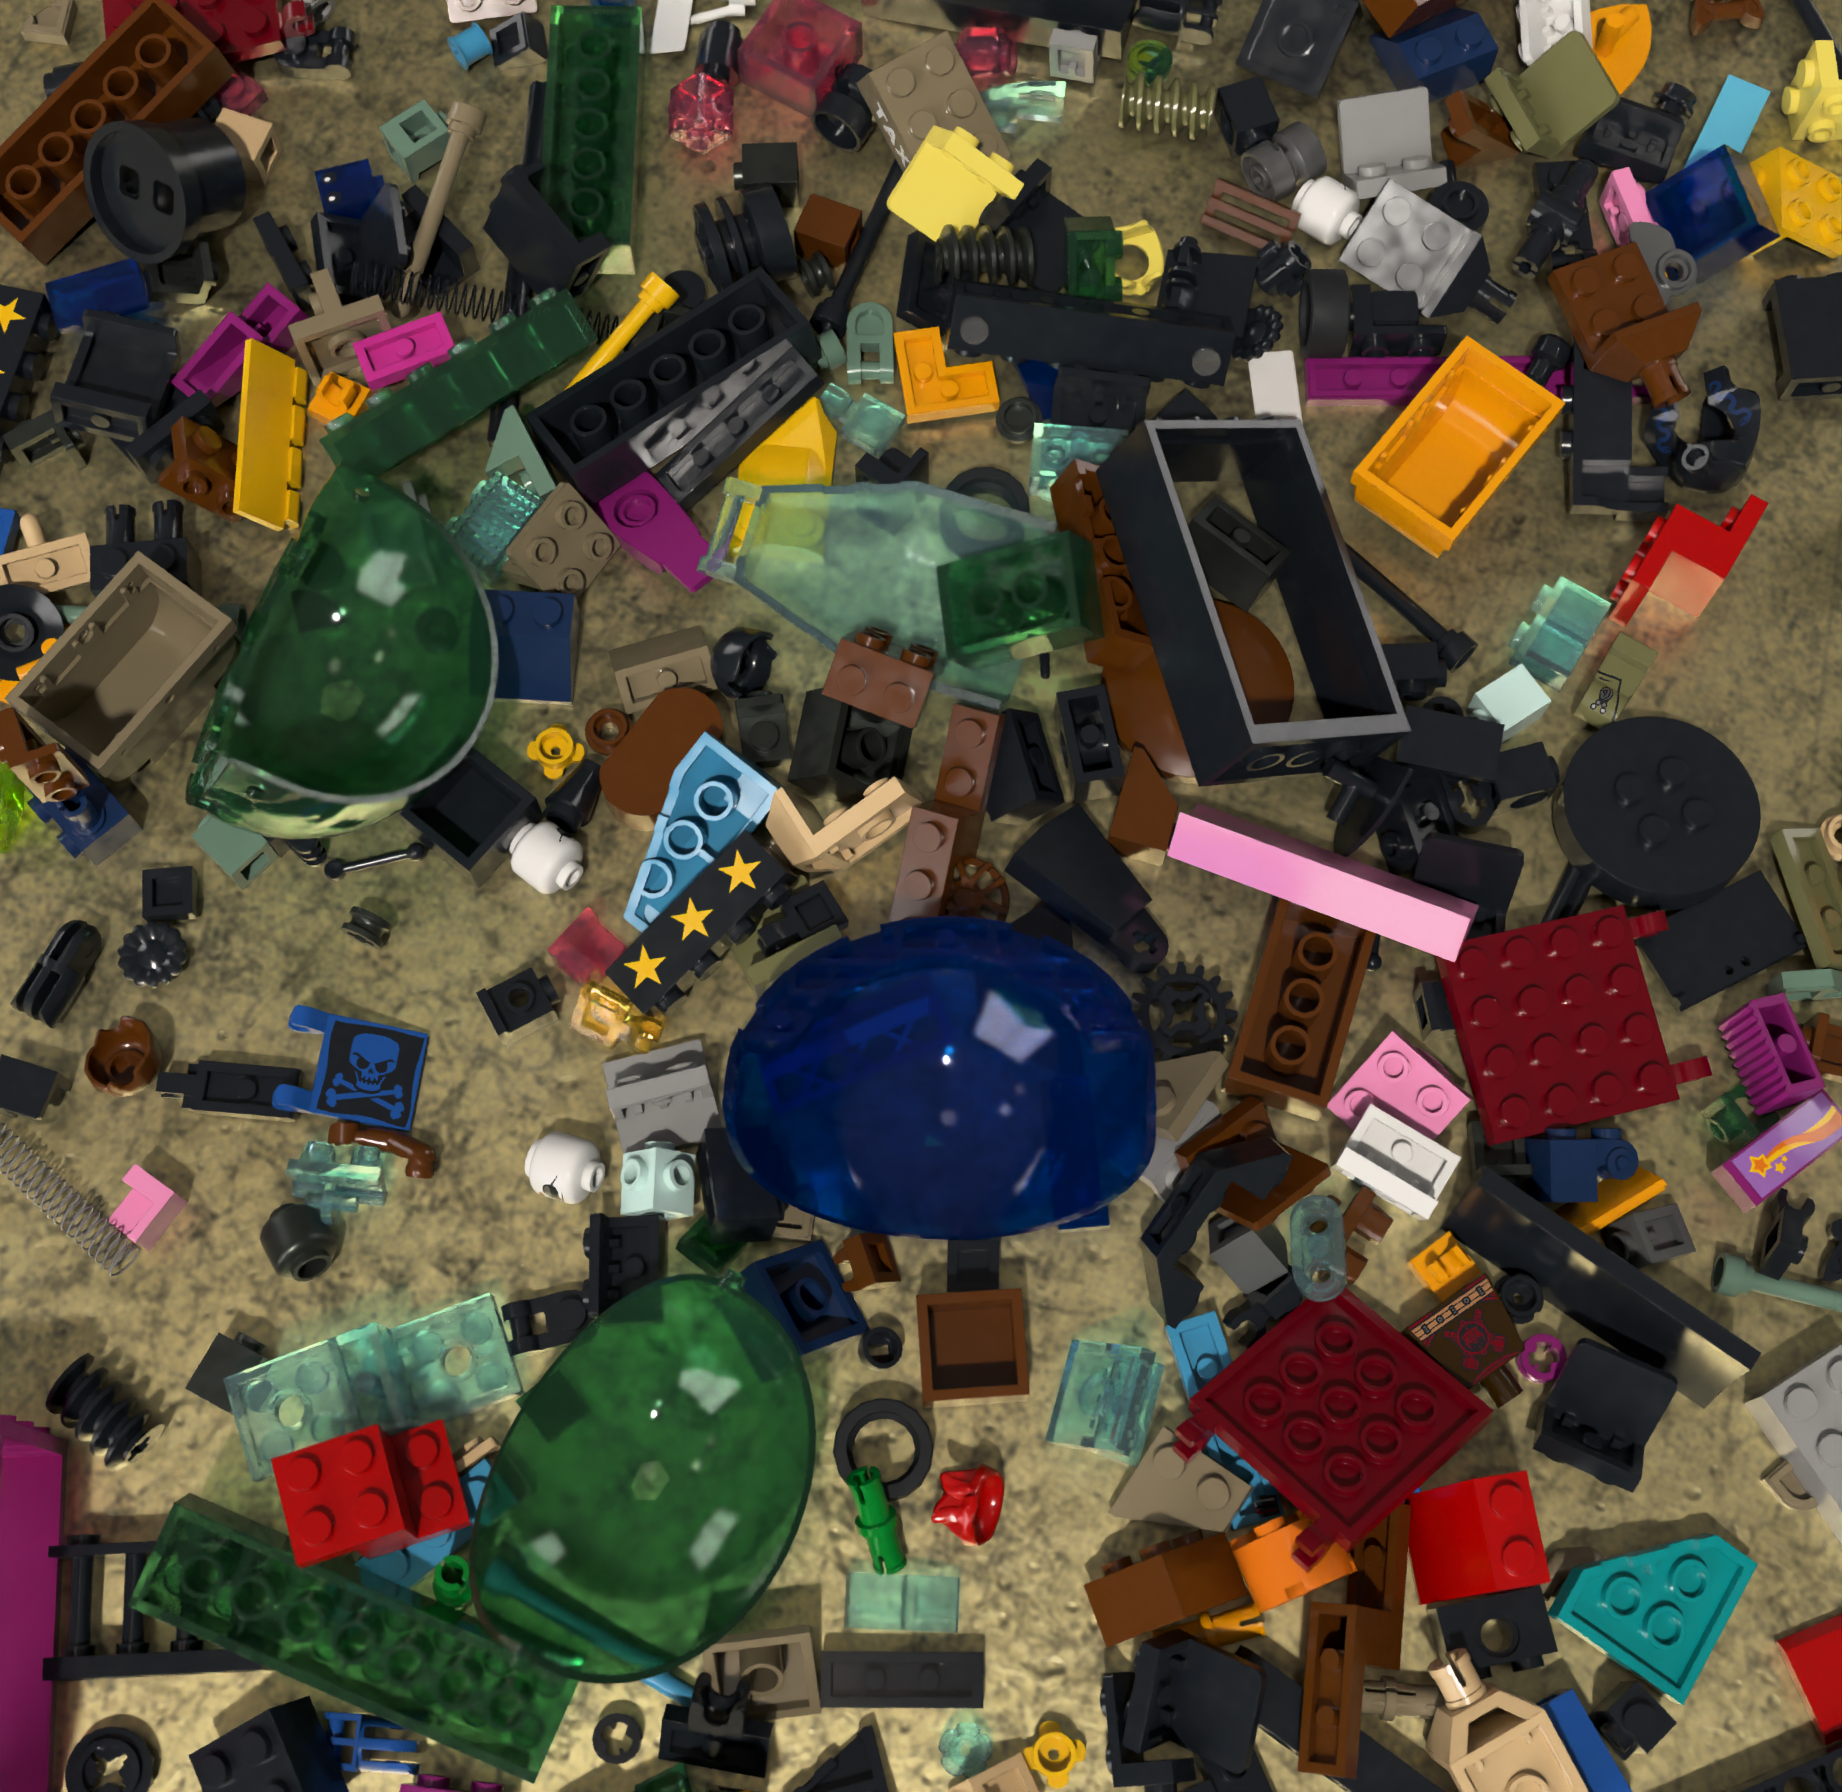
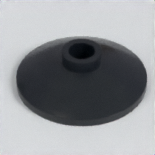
(39, 619)

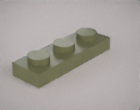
(1813, 891)

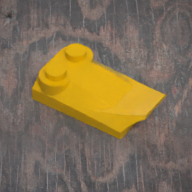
(794, 454)

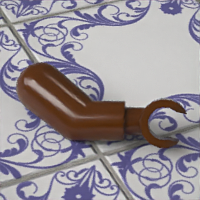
(419, 1154)

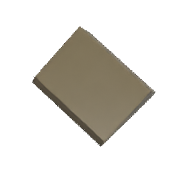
(775, 1663)

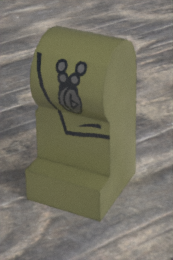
(1615, 681)

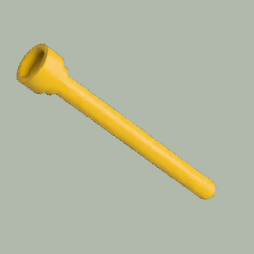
(653, 298)

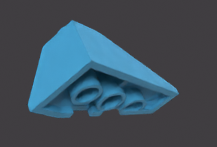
(707, 807)

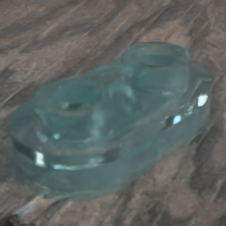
(1318, 1250)

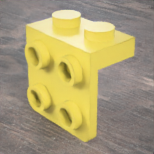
(1815, 96)
(950, 183)

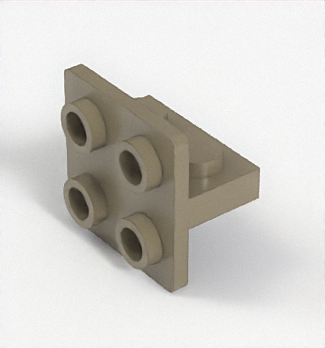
(561, 545)

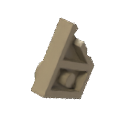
(1182, 1090)
(1181, 1493)

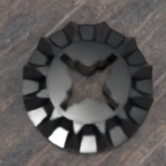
(110, 1743)

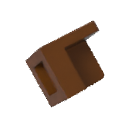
(828, 229)

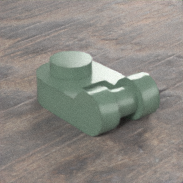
(869, 330)

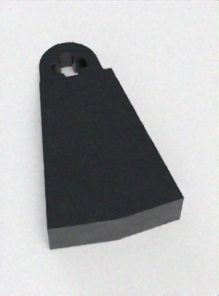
(1091, 886)

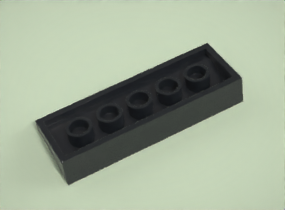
(1021, 19)
(1598, 1288)

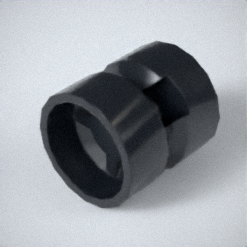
(843, 113)

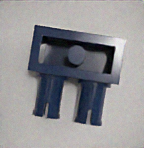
(90, 821)

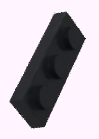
(901, 1679)

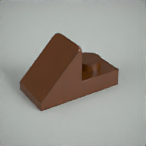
(1476, 132)

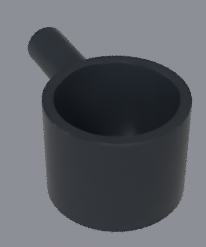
(1461, 200)

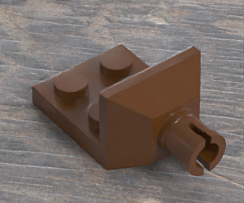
(1624, 321)

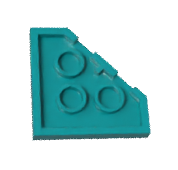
(1657, 1607)

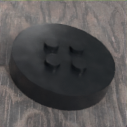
(1656, 813)

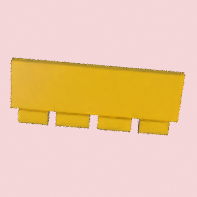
(269, 438)

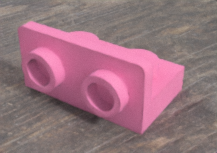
(1624, 203)

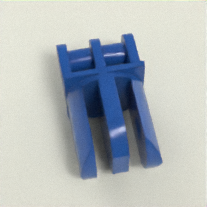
(366, 1742)

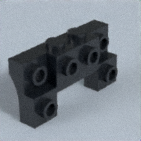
(1601, 449)

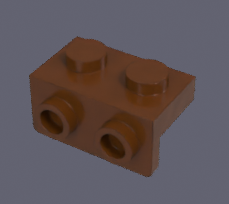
(202, 468)
(41, 767)

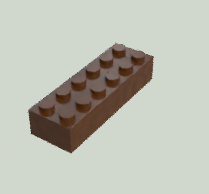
(145, 70)

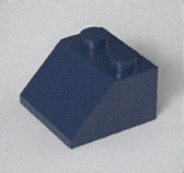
(1440, 54)
(535, 646)
(807, 1299)

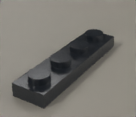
(740, 429)

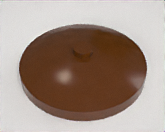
(1145, 713)

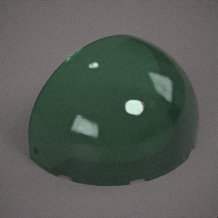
(351, 674)

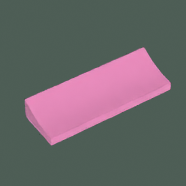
(1323, 881)

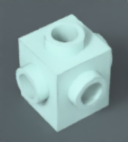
(658, 1181)

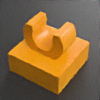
(337, 396)
(1443, 1268)

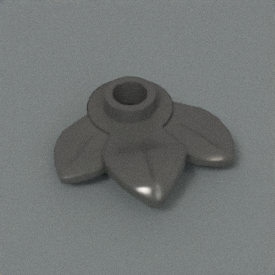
(1660, 252)

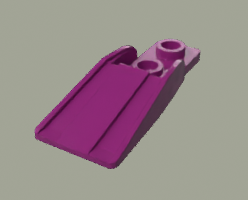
(655, 530)

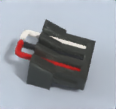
(1267, 1505)

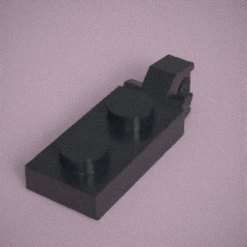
(230, 1089)

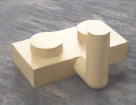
(46, 565)

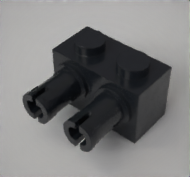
(167, 549)

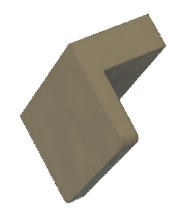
(662, 664)

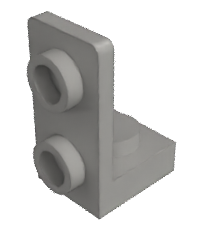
(1073, 55)

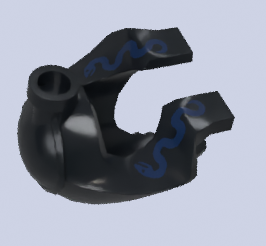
(1721, 453)

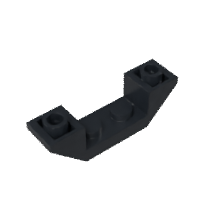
(1253, 1165)

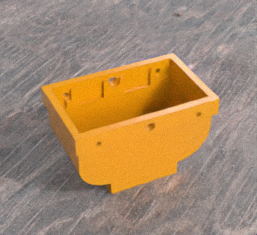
(1454, 447)

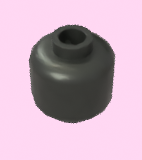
(298, 1242)

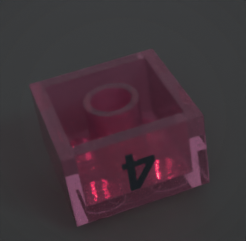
(799, 52)

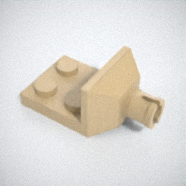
(847, 834)
(1494, 1736)

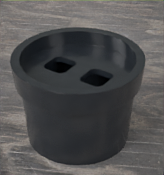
(162, 185)

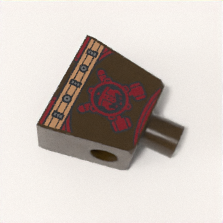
(1472, 1339)

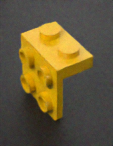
(1802, 200)

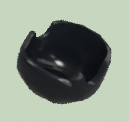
(742, 661)

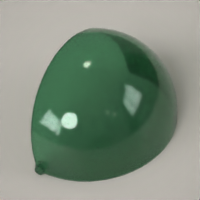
(646, 1485)

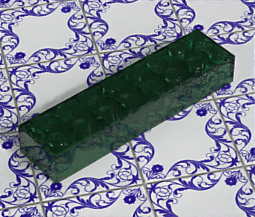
(350, 1636)

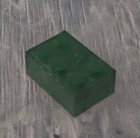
(1020, 601)

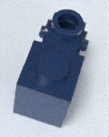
(1569, 1166)

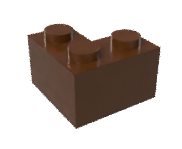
(1164, 1585)

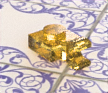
(608, 1019)

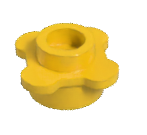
(555, 737)
(1069, 1753)

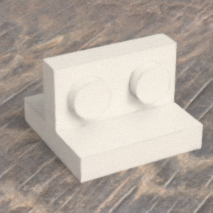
(1396, 1163)

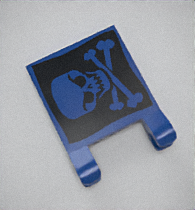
(362, 1071)

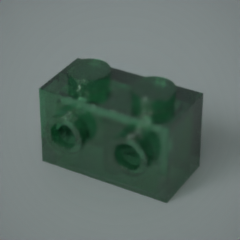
(1090, 257)

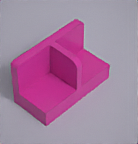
(399, 351)

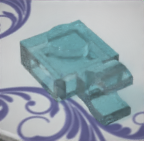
(867, 423)

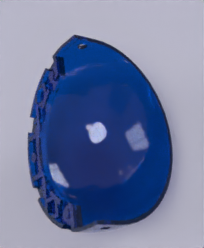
(943, 1083)

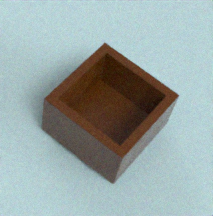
(972, 1348)

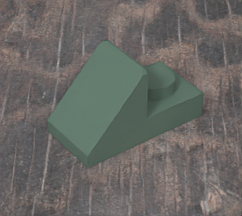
(517, 448)

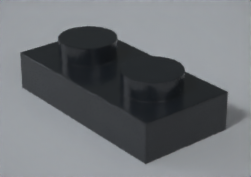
(280, 247)

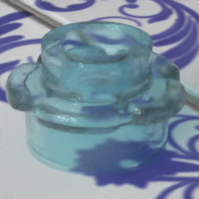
(951, 1742)

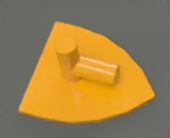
(1621, 41)

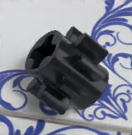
(1281, 268)

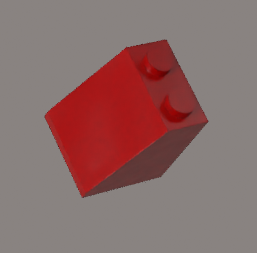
(1475, 1539)

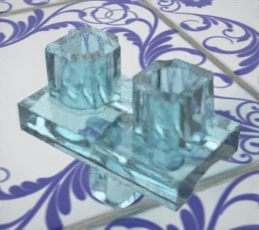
(336, 1185)

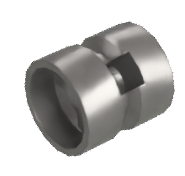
(1284, 163)

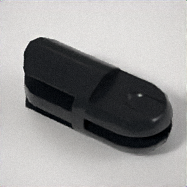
(59, 973)

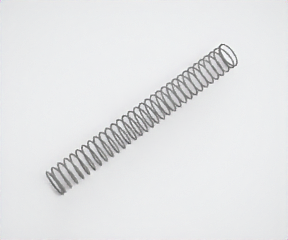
(114, 1263)

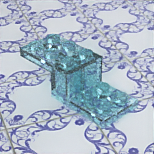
(374, 1379)

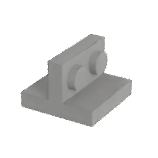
(662, 1096)

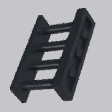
(133, 1654)

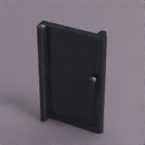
(1709, 940)

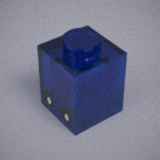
(348, 188)

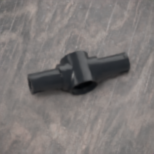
(1555, 218)

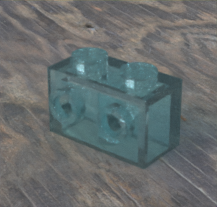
(1059, 445)

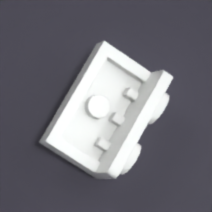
(1547, 22)

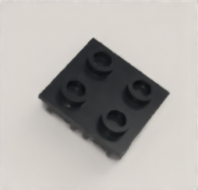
(1208, 282)

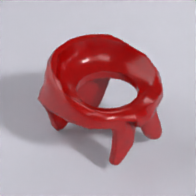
(970, 1503)

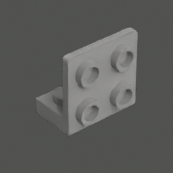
(1386, 139)

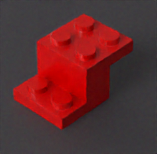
(1684, 559)
(371, 1492)

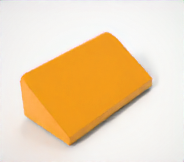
(1614, 1201)

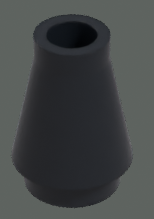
(574, 797)

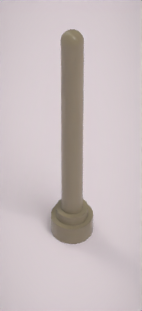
(464, 123)

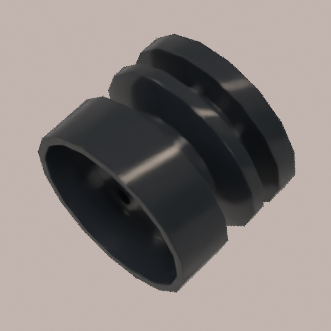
(746, 239)

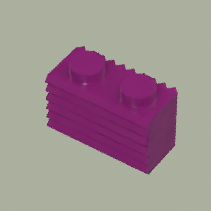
(1771, 1054)

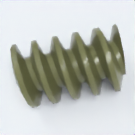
(1166, 106)

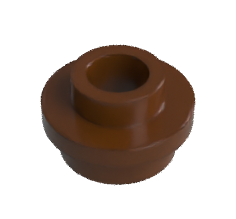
(599, 723)

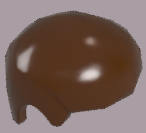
(124, 1058)

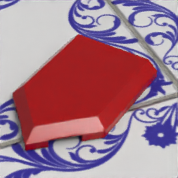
(1816, 1669)

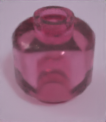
(988, 55)

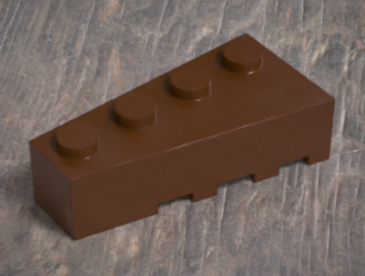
(1083, 510)

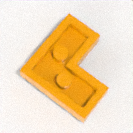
(940, 391)

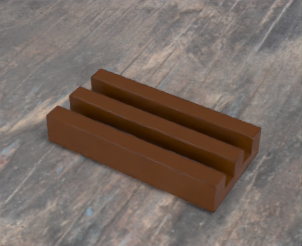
(1215, 203)

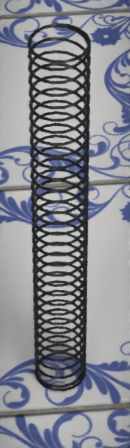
(353, 283)

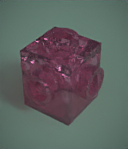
(701, 113)

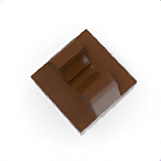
(870, 1262)

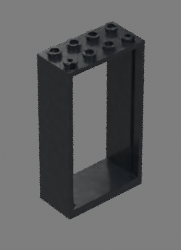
(1316, 584)

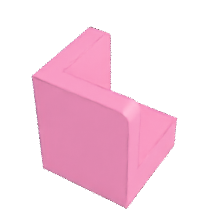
(146, 1209)

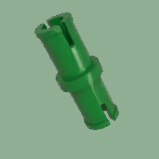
(876, 1520)
(452, 1583)

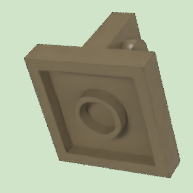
(328, 336)

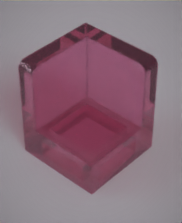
(586, 949)

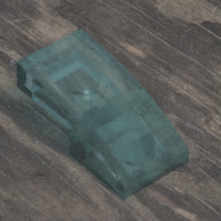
(1025, 101)
(902, 1602)

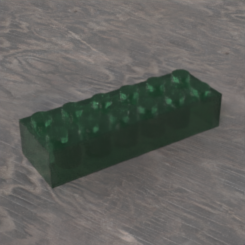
(596, 125)
(462, 387)

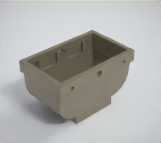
(129, 671)

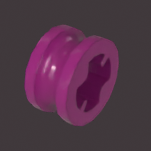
(1552, 1370)

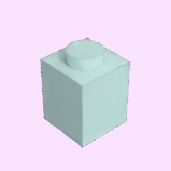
(1510, 700)

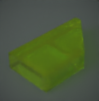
(10, 805)

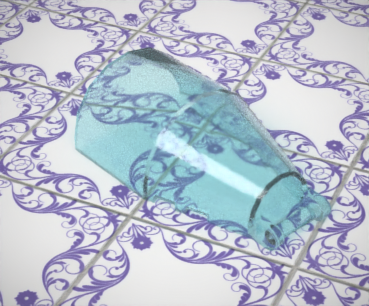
(867, 558)

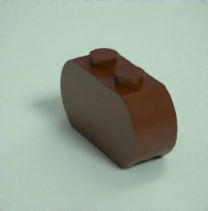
(643, 763)

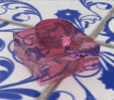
(241, 93)

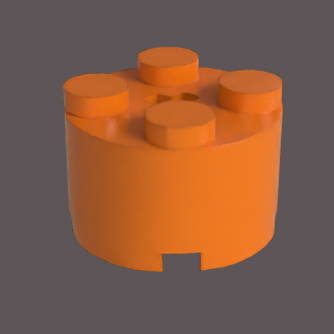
(1268, 1567)

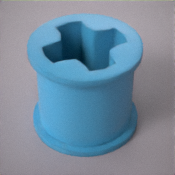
(470, 45)

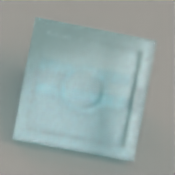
(1106, 1400)

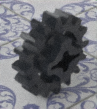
(1168, 1002)

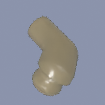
(1560, 1564)

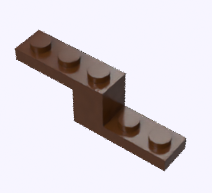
(951, 824)
(1346, 1641)

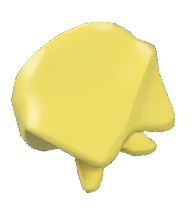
(1144, 237)

